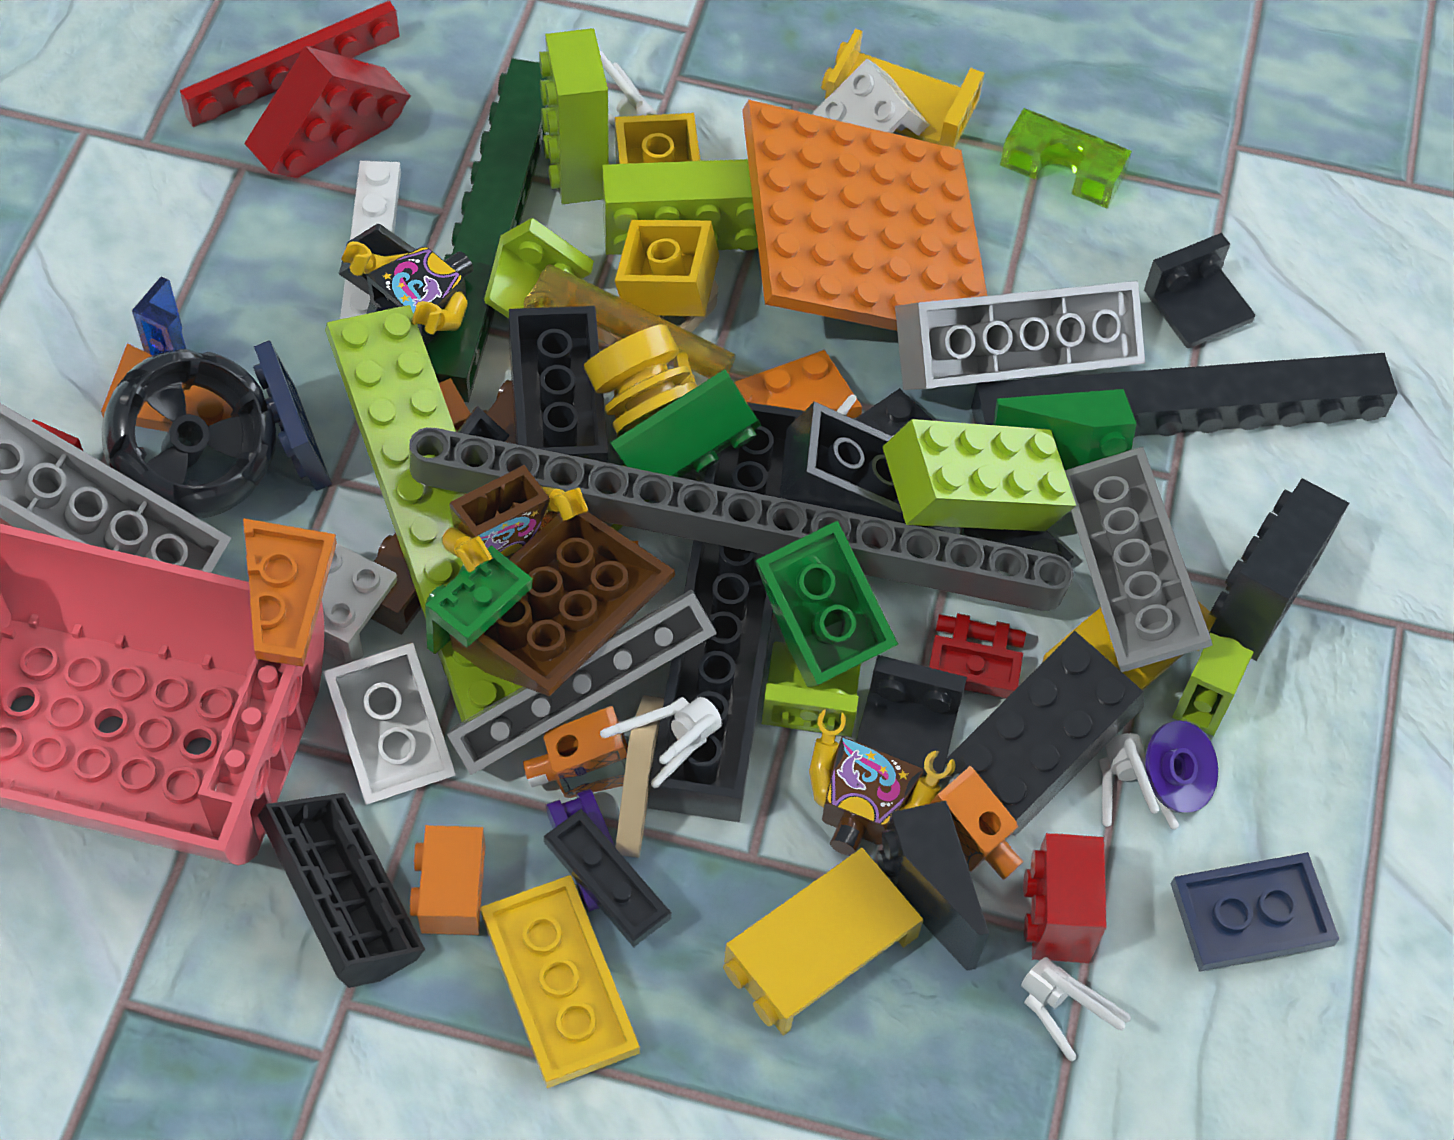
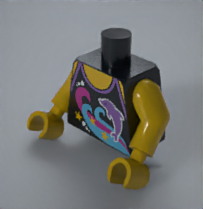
(415, 279)

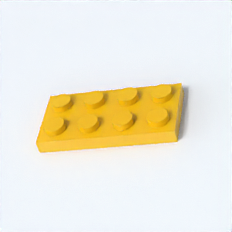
(559, 981)

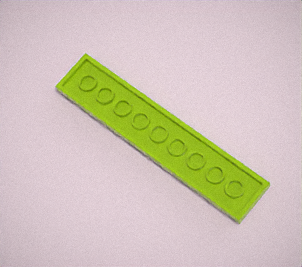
(393, 398)

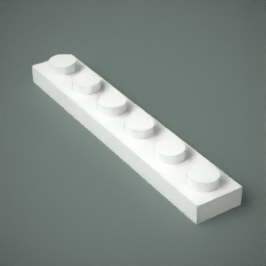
(374, 204)

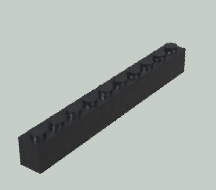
(1225, 394)

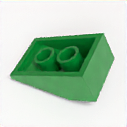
(1082, 423)
(824, 605)

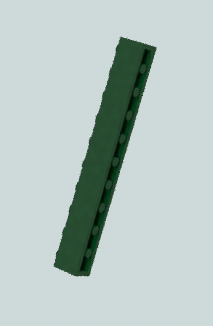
(491, 209)

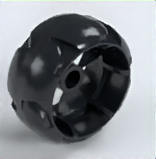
(245, 435)

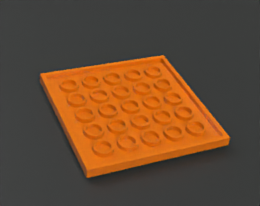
(857, 217)

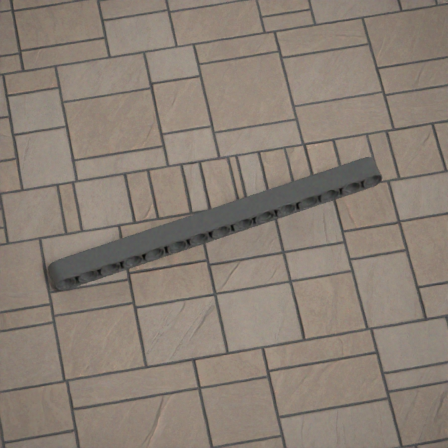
(762, 517)

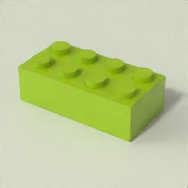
(575, 114)
(680, 191)
(978, 476)

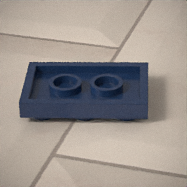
(288, 411)
(1254, 911)

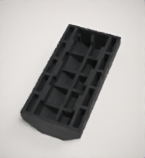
(342, 887)

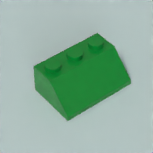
(690, 430)

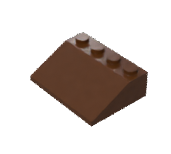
(580, 596)

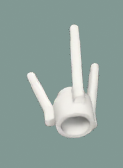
(633, 102)
(691, 727)
(1127, 761)
(1052, 986)

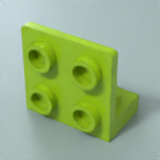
(522, 258)
(796, 706)

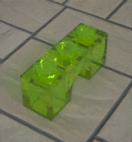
(1044, 141)

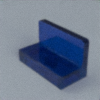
(159, 319)

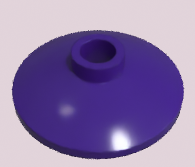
(1181, 766)

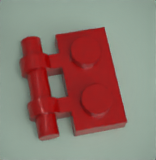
(987, 668)

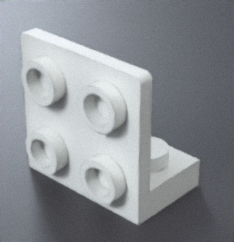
(872, 101)
(350, 599)

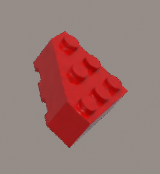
(324, 111)

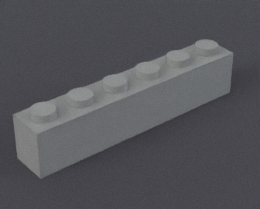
(613, 666)

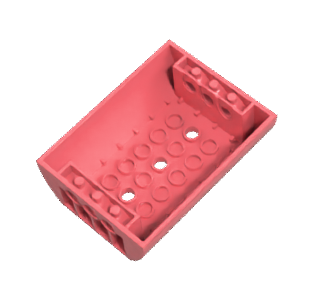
(171, 658)

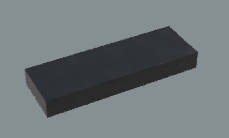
(607, 877)

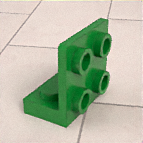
(474, 601)

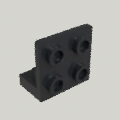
(1196, 293)
(911, 711)

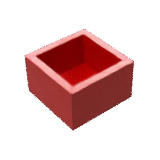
(1066, 898)

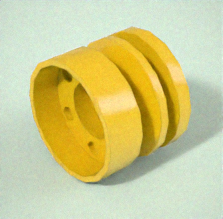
(639, 375)

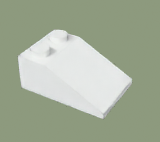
(389, 723)

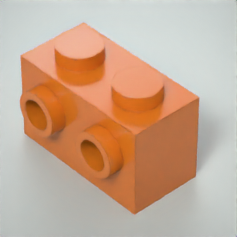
(450, 880)

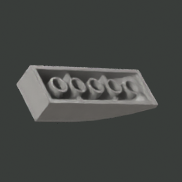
(1019, 335)
(75, 497)
(1135, 561)

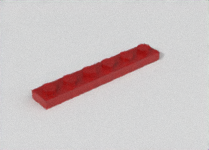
(266, 72)

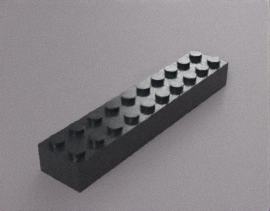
(733, 661)

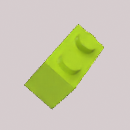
(1213, 684)

